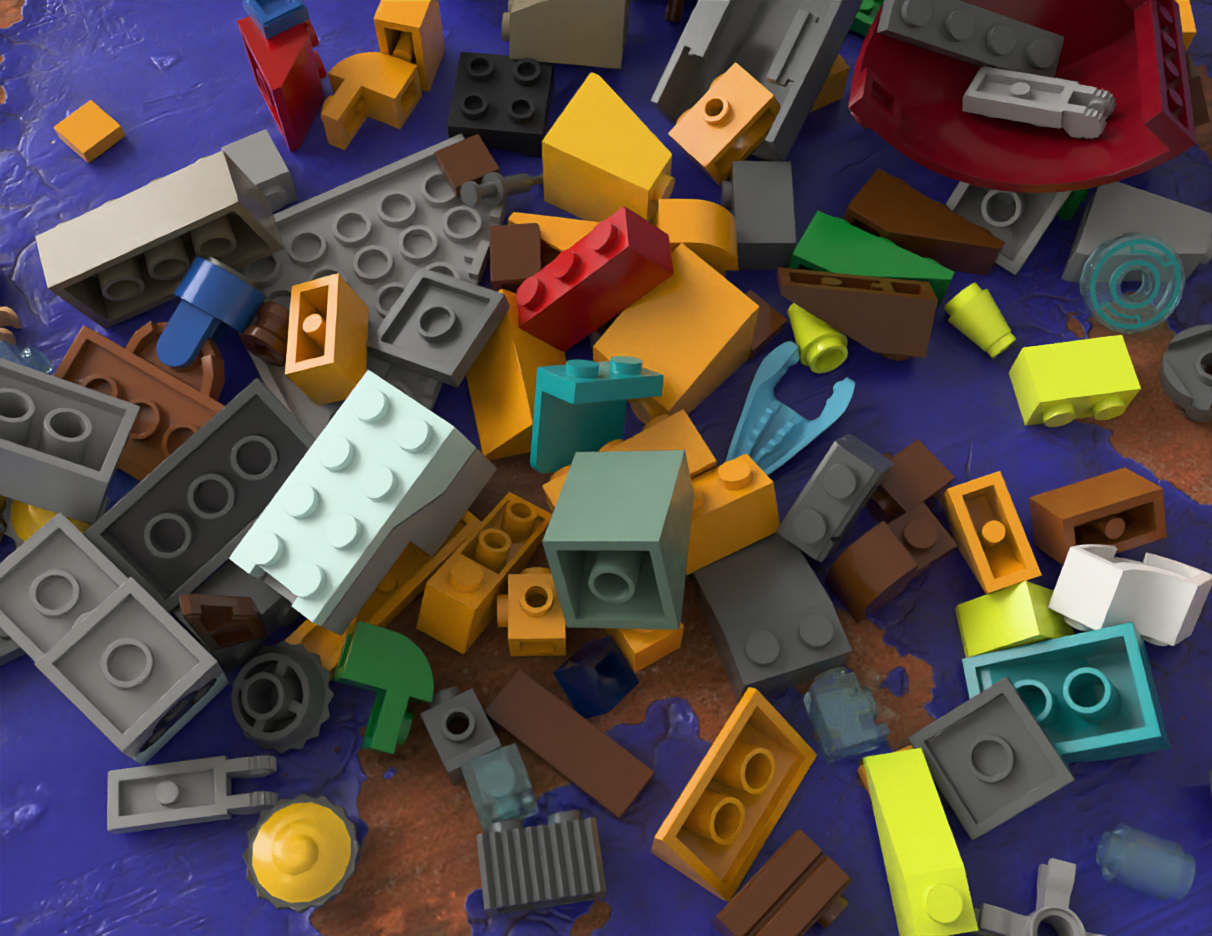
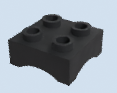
(502, 101)

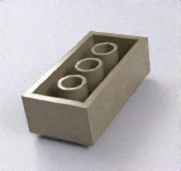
(143, 243)

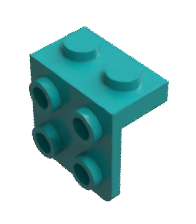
(584, 407)

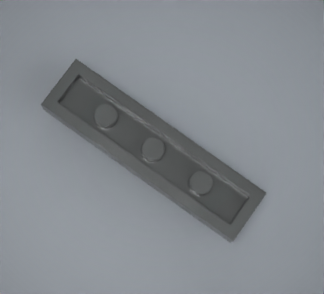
(972, 35)

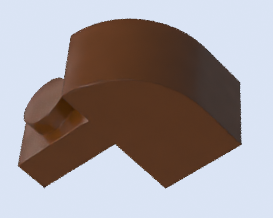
(886, 559)

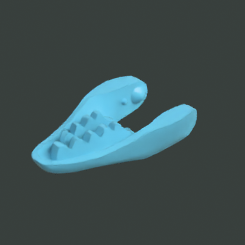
(773, 431)

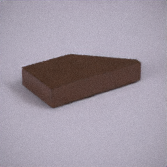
(222, 619)

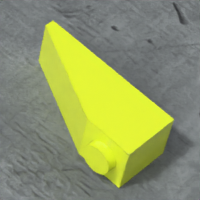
(918, 847)

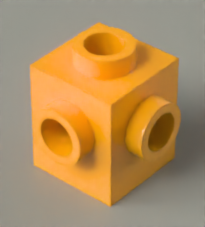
(532, 614)

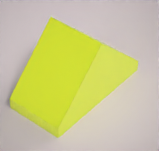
(1009, 619)

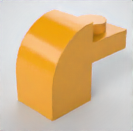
(370, 87)
(703, 228)

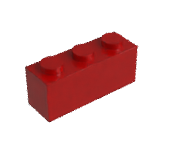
(594, 280)

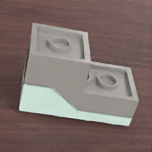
(356, 500)
(104, 640)

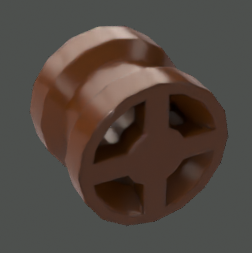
(269, 335)

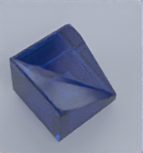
(596, 677)

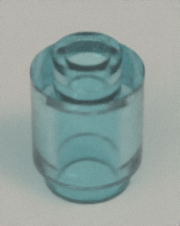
(1145, 863)

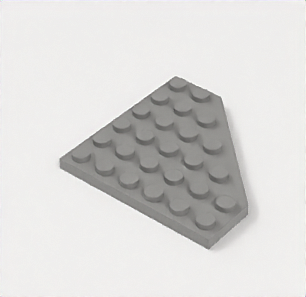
(376, 239)

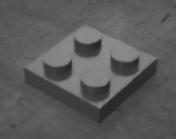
(438, 326)
(992, 758)

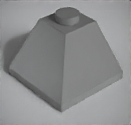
(1010, 216)

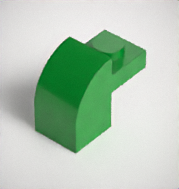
(393, 669)

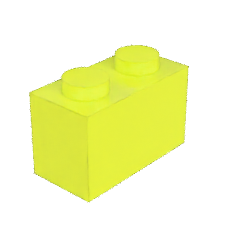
(1074, 381)

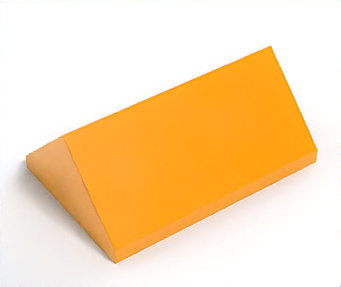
(505, 385)
(734, 797)

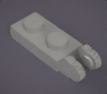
(1039, 101)
(185, 793)

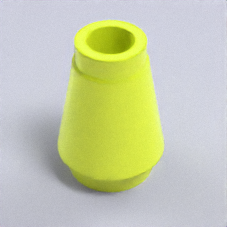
(980, 319)
(817, 341)

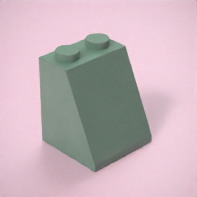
(622, 539)

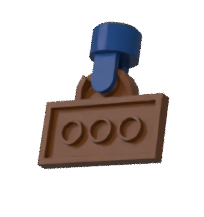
(170, 365)

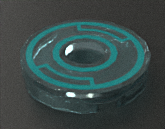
(1158, 294)

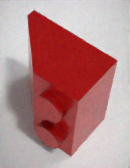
(287, 76)

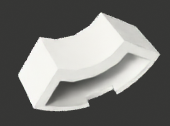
(1109, 591)

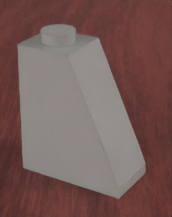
(1125, 209)

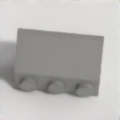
(59, 441)

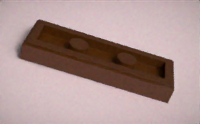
(569, 744)

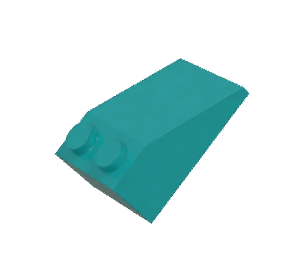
(1085, 691)

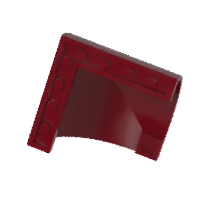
(1113, 45)

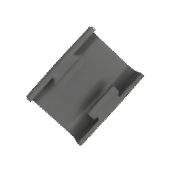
(778, 42)

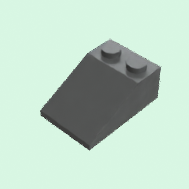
(770, 617)

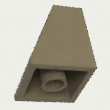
(567, 31)

